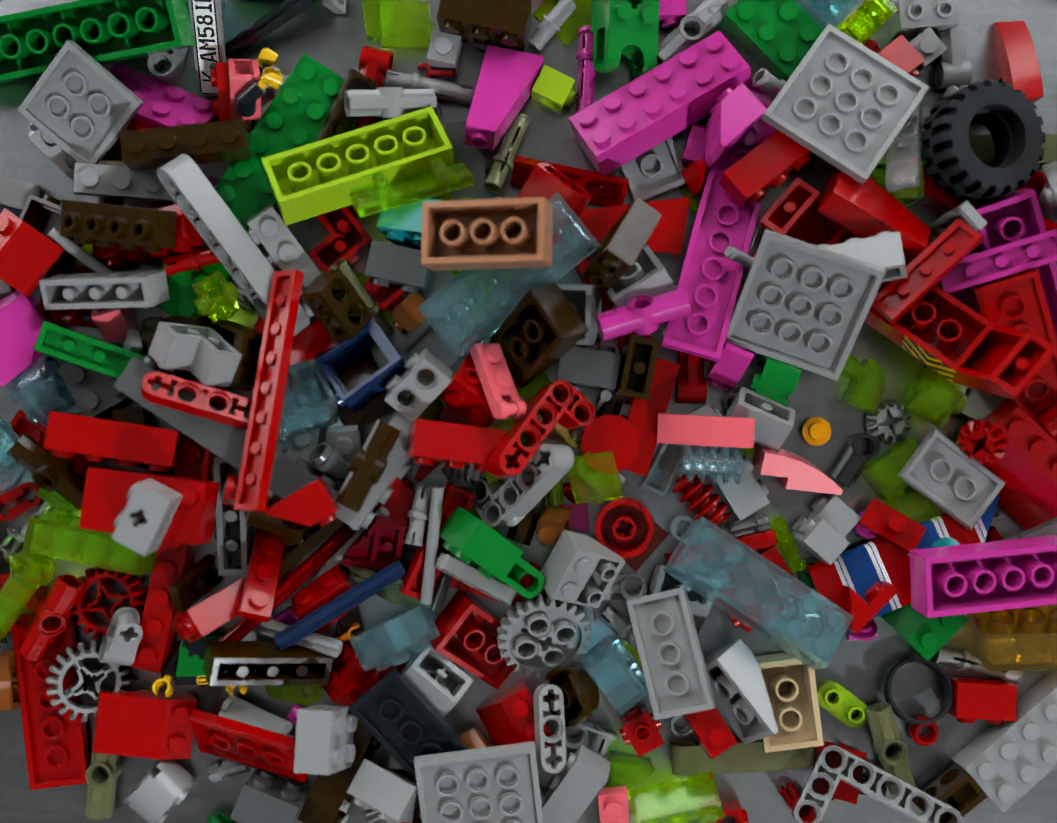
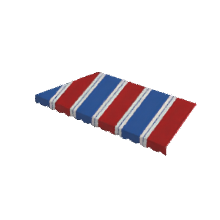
(888, 563)

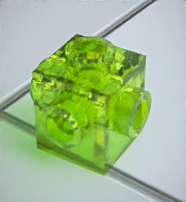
(216, 297)

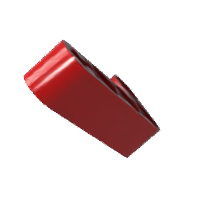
(535, 432)

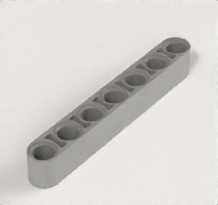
(222, 232)

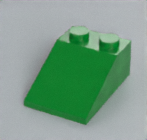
(923, 634)

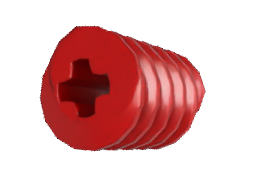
(701, 500)

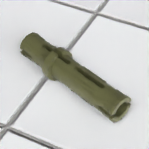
(506, 154)
(372, 306)

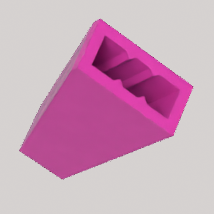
(500, 94)

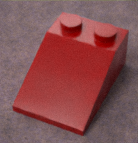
(470, 639)
(144, 724)

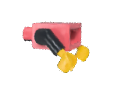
(248, 87)

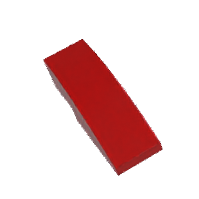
(1017, 58)

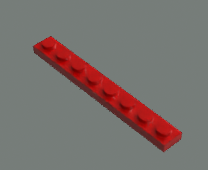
(268, 391)

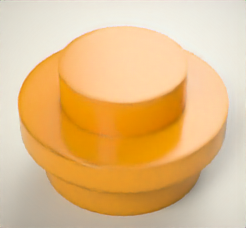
(816, 431)

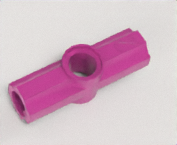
(643, 314)

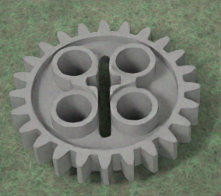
(543, 644)

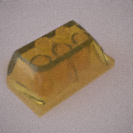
(1017, 638)

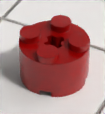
(640, 532)

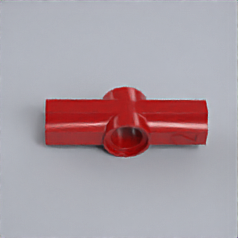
(44, 629)

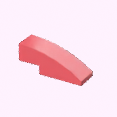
(705, 430)
(793, 471)

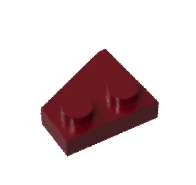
(377, 544)

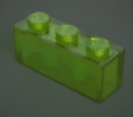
(678, 801)

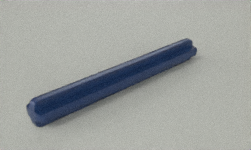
(340, 605)

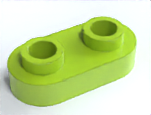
(842, 705)

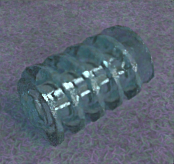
(710, 463)

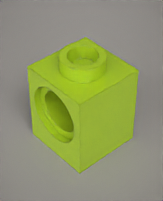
(554, 89)

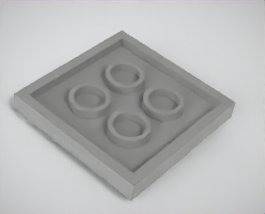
(80, 105)

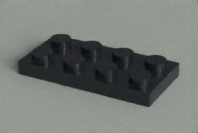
(404, 721)

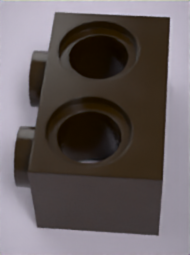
(336, 305)
(955, 789)

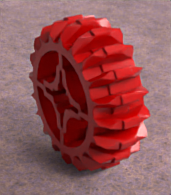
(106, 589)

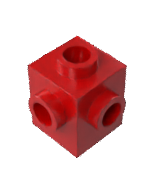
(642, 739)

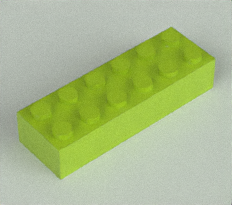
(325, 172)

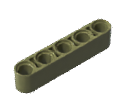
(690, 759)

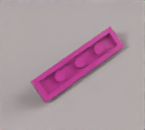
(1002, 262)

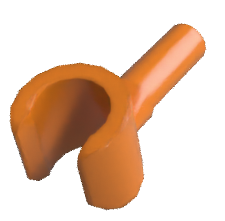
(347, 635)

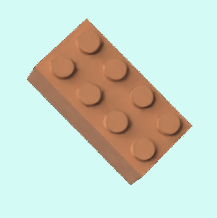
(487, 234)

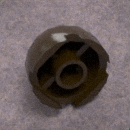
(579, 693)

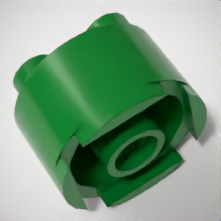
(775, 379)

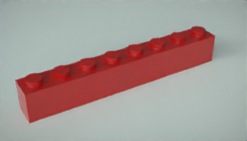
(779, 154)

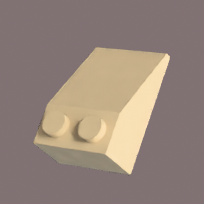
(793, 702)

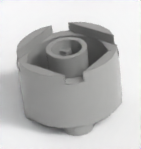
(159, 789)

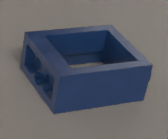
(347, 351)

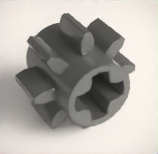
(463, 477)

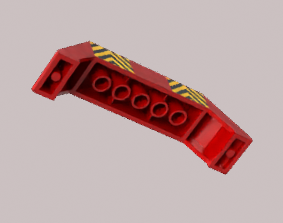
(937, 326)

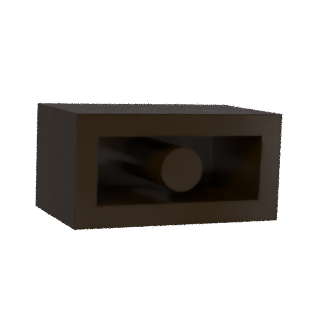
(637, 367)

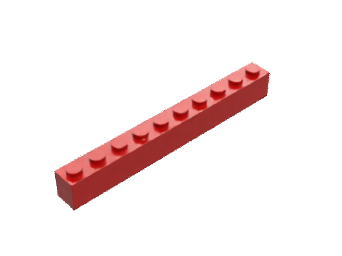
(170, 563)

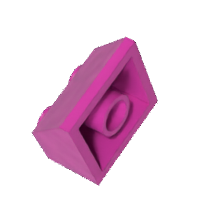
(730, 121)

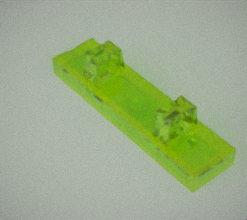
(389, 195)

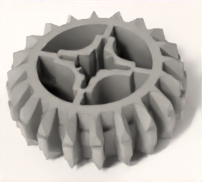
(76, 688)

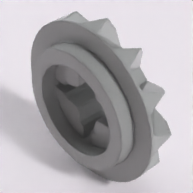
(882, 432)

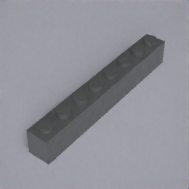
(221, 439)

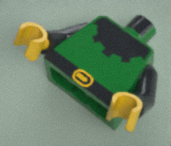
(186, 665)

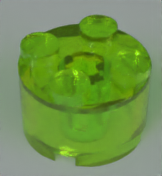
(935, 397)

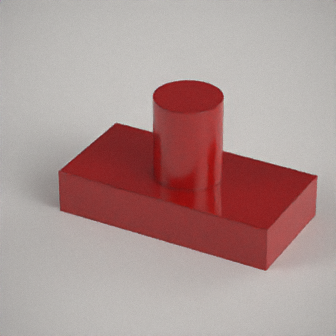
(892, 525)

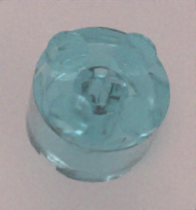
(41, 390)

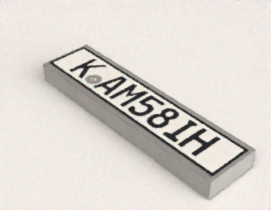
(209, 38)

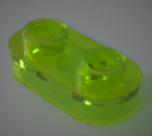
(295, 693)

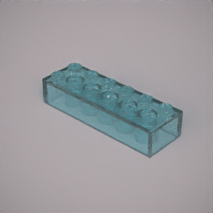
(482, 299)
(759, 593)

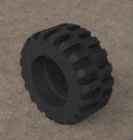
(1014, 132)

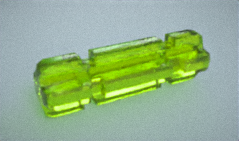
(788, 545)

